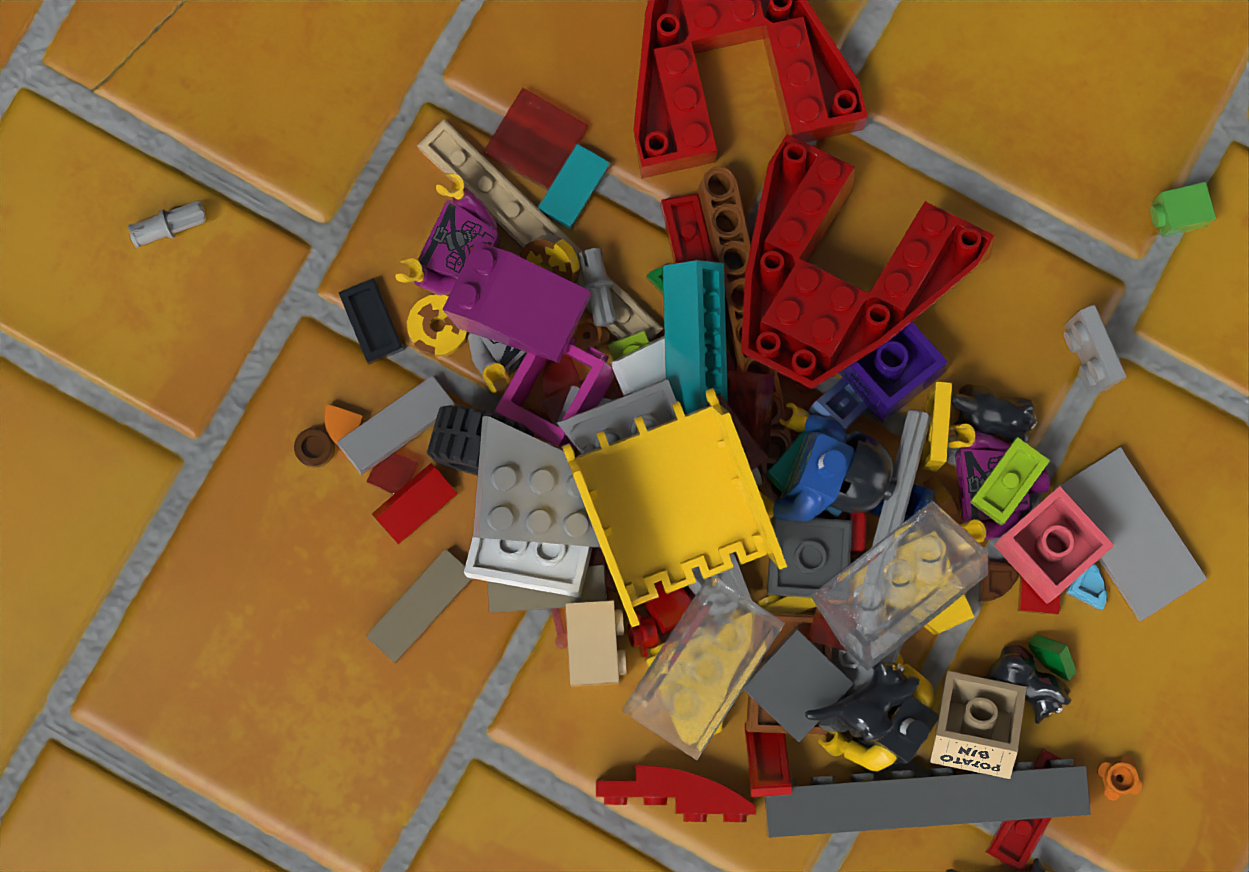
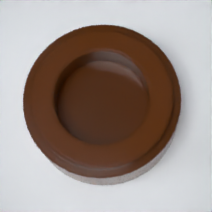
(314, 447)

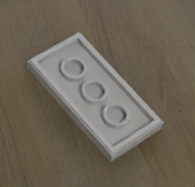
(1147, 555)

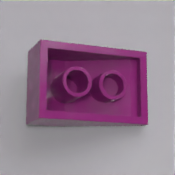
(515, 302)

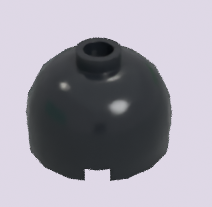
(867, 476)

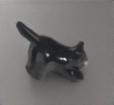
(994, 414)
(1043, 690)
(868, 709)

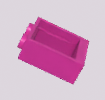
(587, 397)

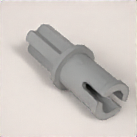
(167, 224)
(599, 285)

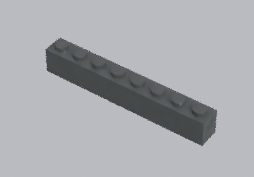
(928, 800)

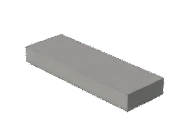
(394, 425)

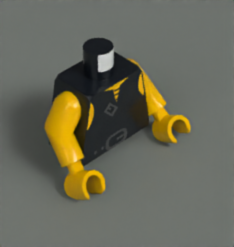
(910, 729)

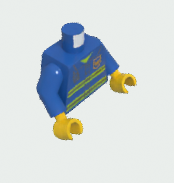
(816, 470)

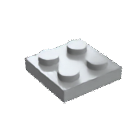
(1090, 341)

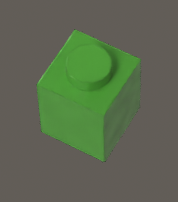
(1182, 210)

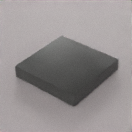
(813, 555)
(795, 681)

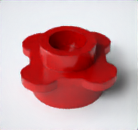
(644, 634)

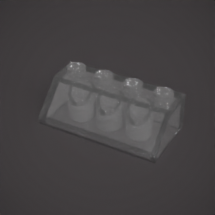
(901, 584)
(703, 666)

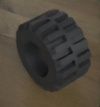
(458, 436)

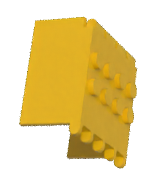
(673, 503)

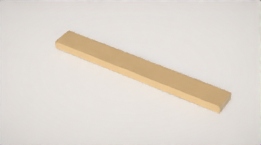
(520, 217)

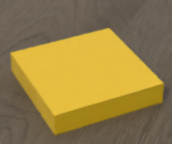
(936, 442)

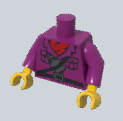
(451, 240)
(972, 469)

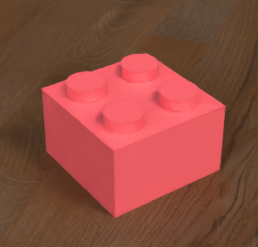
(1053, 545)

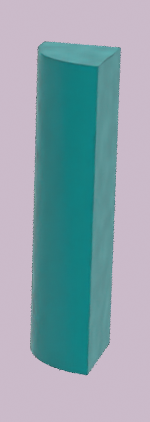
(695, 331)

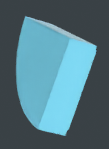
(1089, 588)

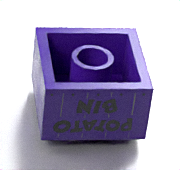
(895, 372)

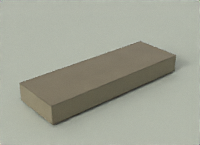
(514, 598)
(419, 606)

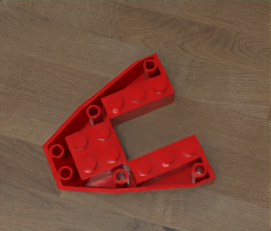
(810, 76)
(813, 321)

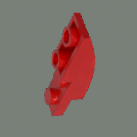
(693, 794)

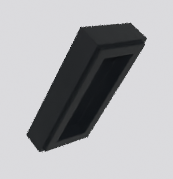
(371, 321)

